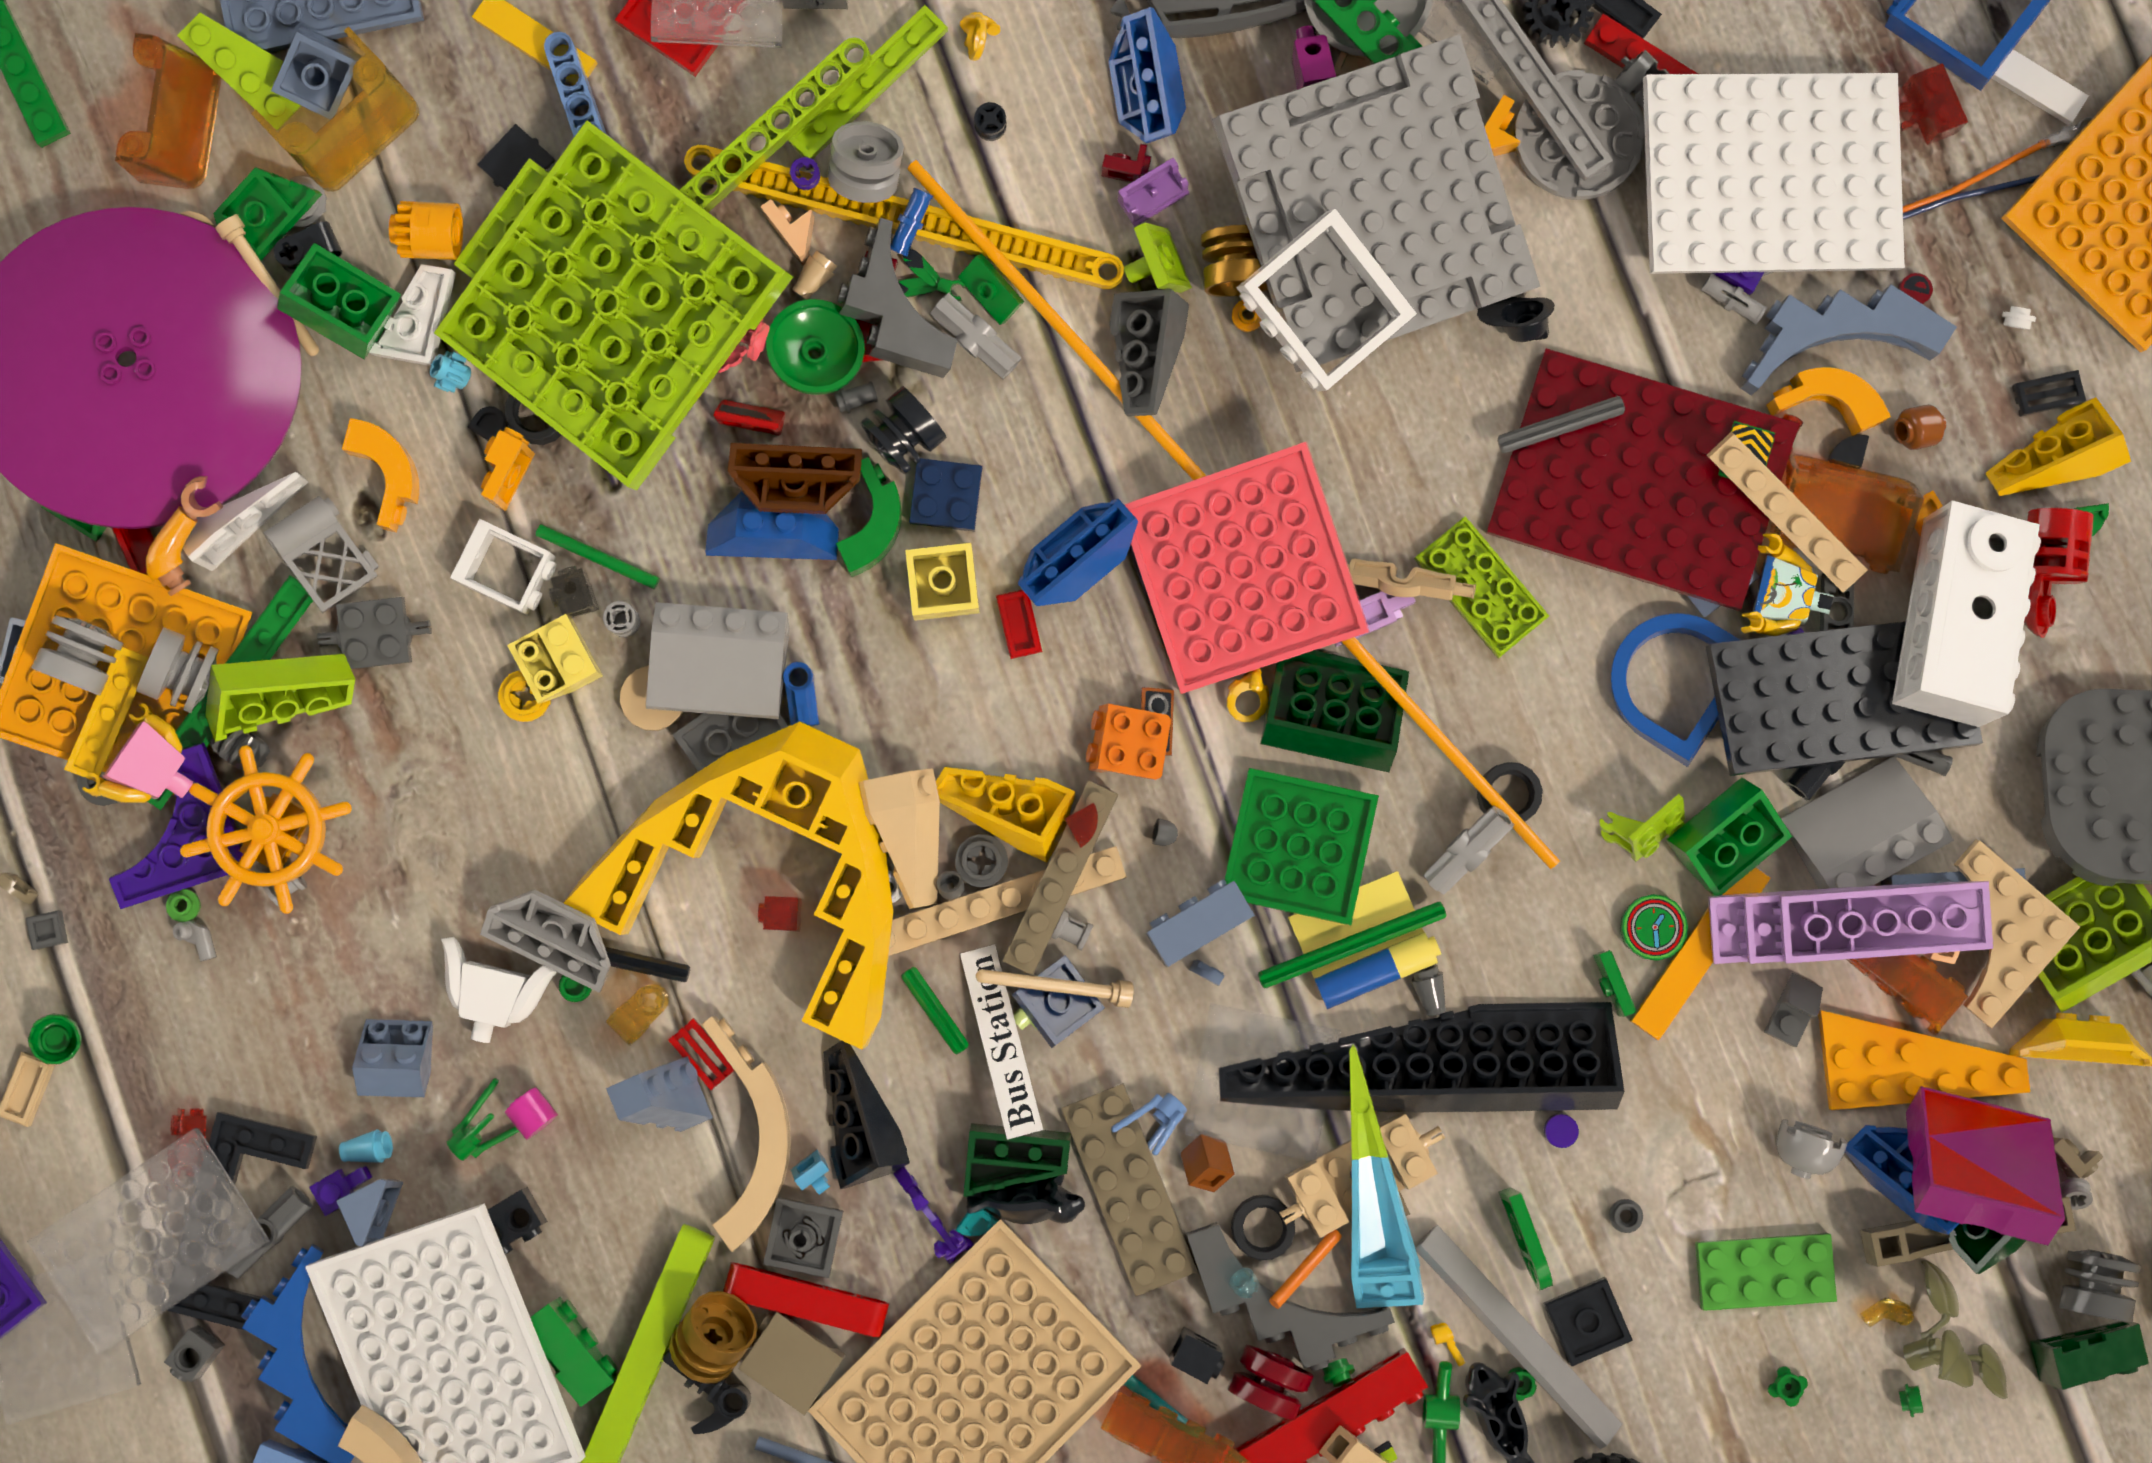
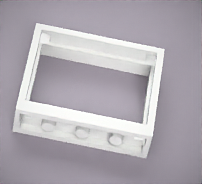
(1365, 266)

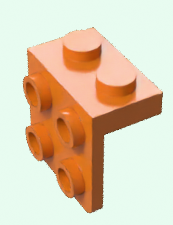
(1128, 741)

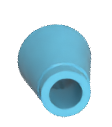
(368, 1147)

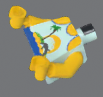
(1784, 592)

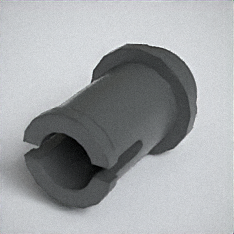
(856, 397)

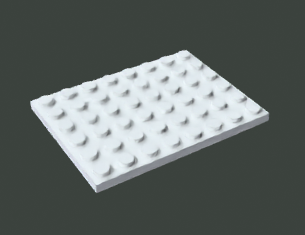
(1773, 172)
(446, 1344)

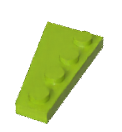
(241, 65)

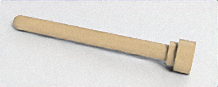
(233, 232)
(1117, 993)

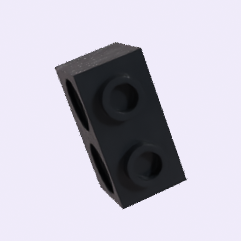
(503, 1218)
(1196, 1356)

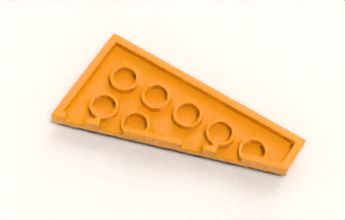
(1887, 1065)

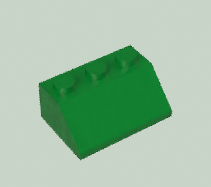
(338, 301)
(1729, 837)

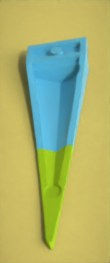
(1383, 1250)

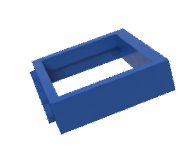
(1952, 59)

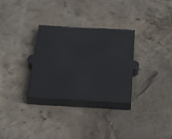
(511, 154)

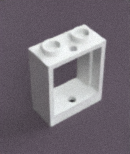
(475, 552)

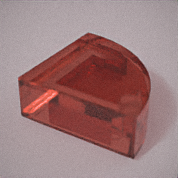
(1083, 824)

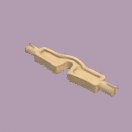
(1419, 581)

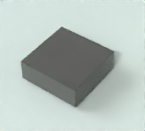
(46, 930)

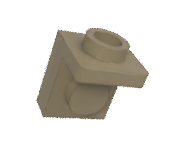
(2070, 1163)

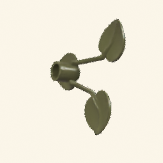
(1949, 1353)

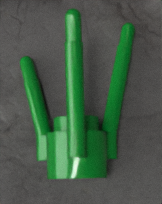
(467, 1140)

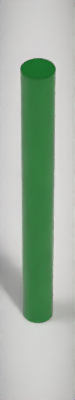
(597, 556)

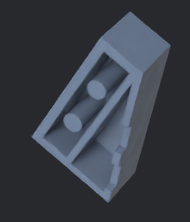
(1199, 922)
(662, 1097)

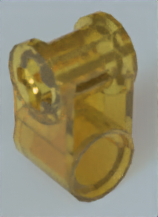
(634, 1016)

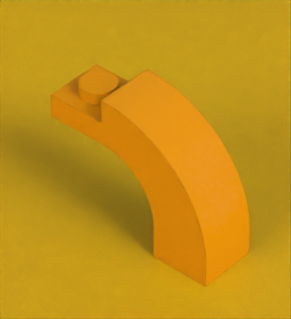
(1845, 391)
(400, 472)

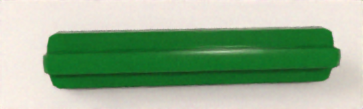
(935, 1010)

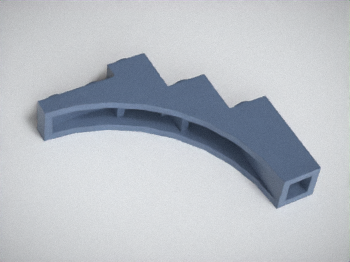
(1887, 318)

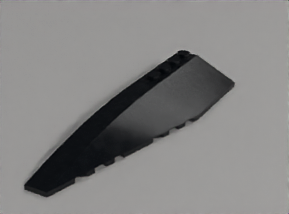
(1452, 1063)

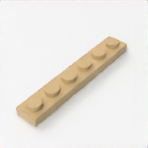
(1787, 512)

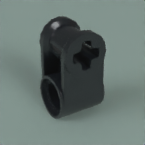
(301, 242)

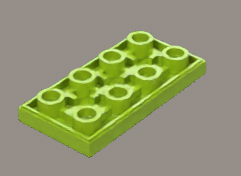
(1502, 605)

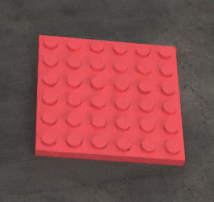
(1245, 568)

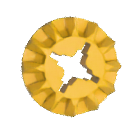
(511, 703)

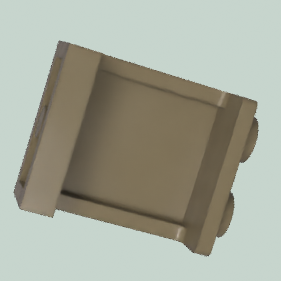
(790, 1361)

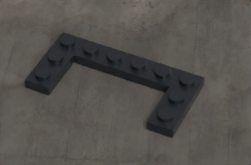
(230, 1140)

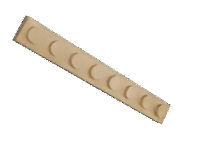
(993, 904)

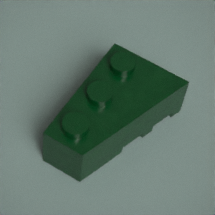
(1003, 1162)
(2089, 1354)

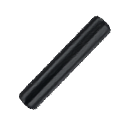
(648, 965)

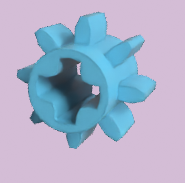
(450, 371)

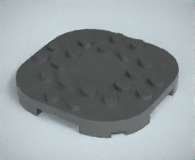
(2100, 785)

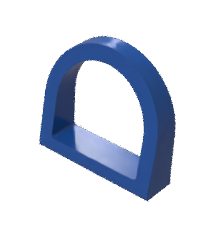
(1679, 749)

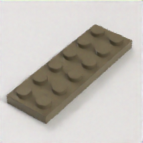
(1129, 1190)

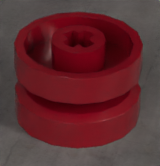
(1268, 1386)

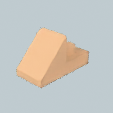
(795, 235)

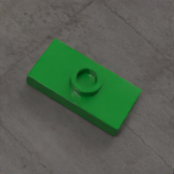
(991, 289)
(1613, 984)

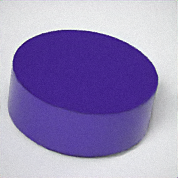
(1561, 1130)

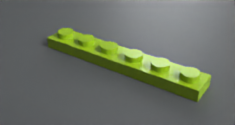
(885, 68)

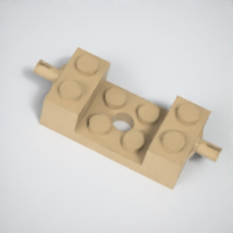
(1325, 1185)

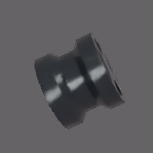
(990, 114)

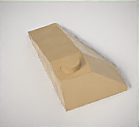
(908, 821)

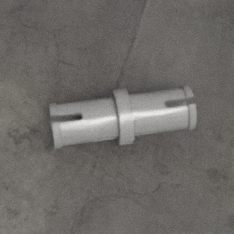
(1714, 288)

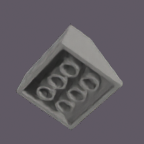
(717, 660)
(1866, 828)

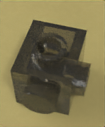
(573, 592)

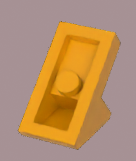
(1500, 119)

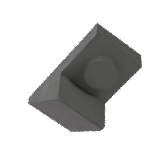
(1794, 1009)

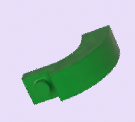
(879, 535)

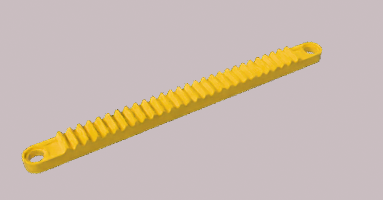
(939, 228)

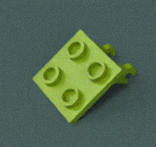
(1643, 838)

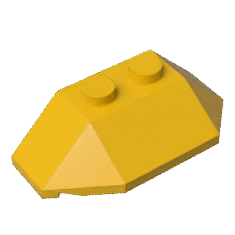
(2082, 1041)

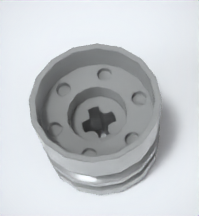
(77, 654)
(177, 670)

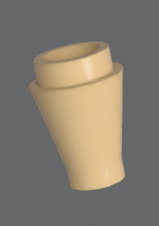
(814, 275)

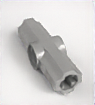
(975, 336)
(1468, 849)

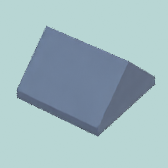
(370, 1210)

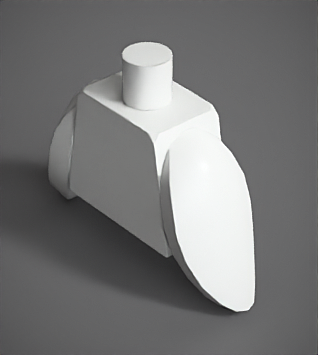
(490, 993)

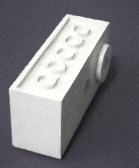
(1967, 614)

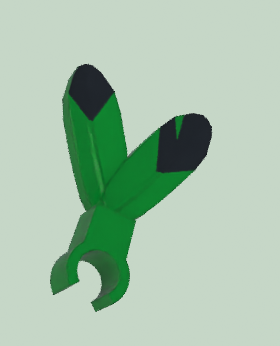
(928, 278)

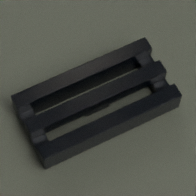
(2023, 399)

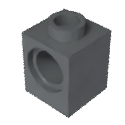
(207, 1348)

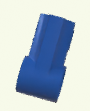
(802, 699)

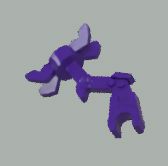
(954, 1241)

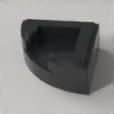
(1850, 451)

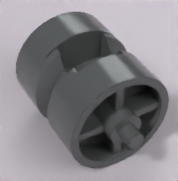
(1634, 70)

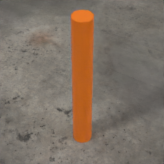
(1305, 1269)

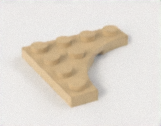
(2024, 932)

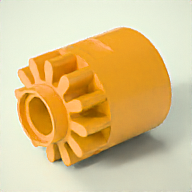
(427, 230)

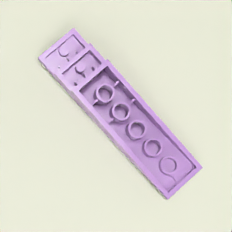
(1850, 922)

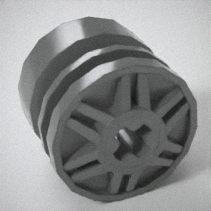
(2100, 1285)

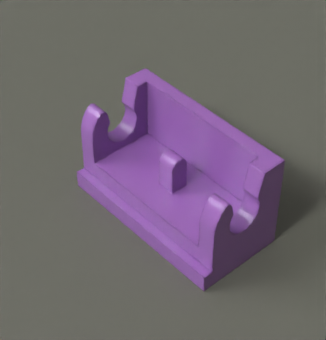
(1153, 192)

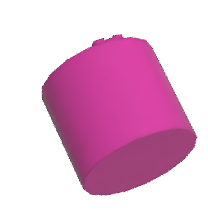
(531, 1113)

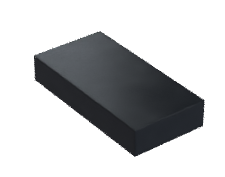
(1632, 14)

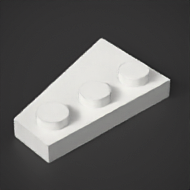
(424, 306)

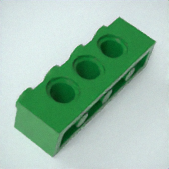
(1369, 40)

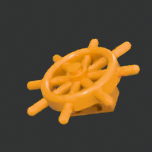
(269, 833)

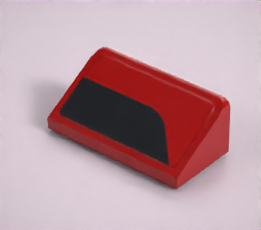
(750, 417)

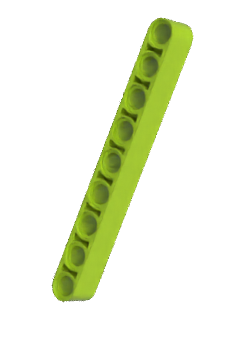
(765, 126)
(649, 1346)

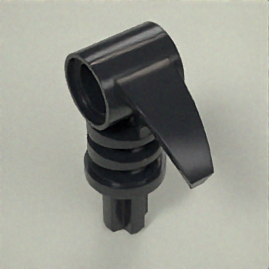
(717, 1396)

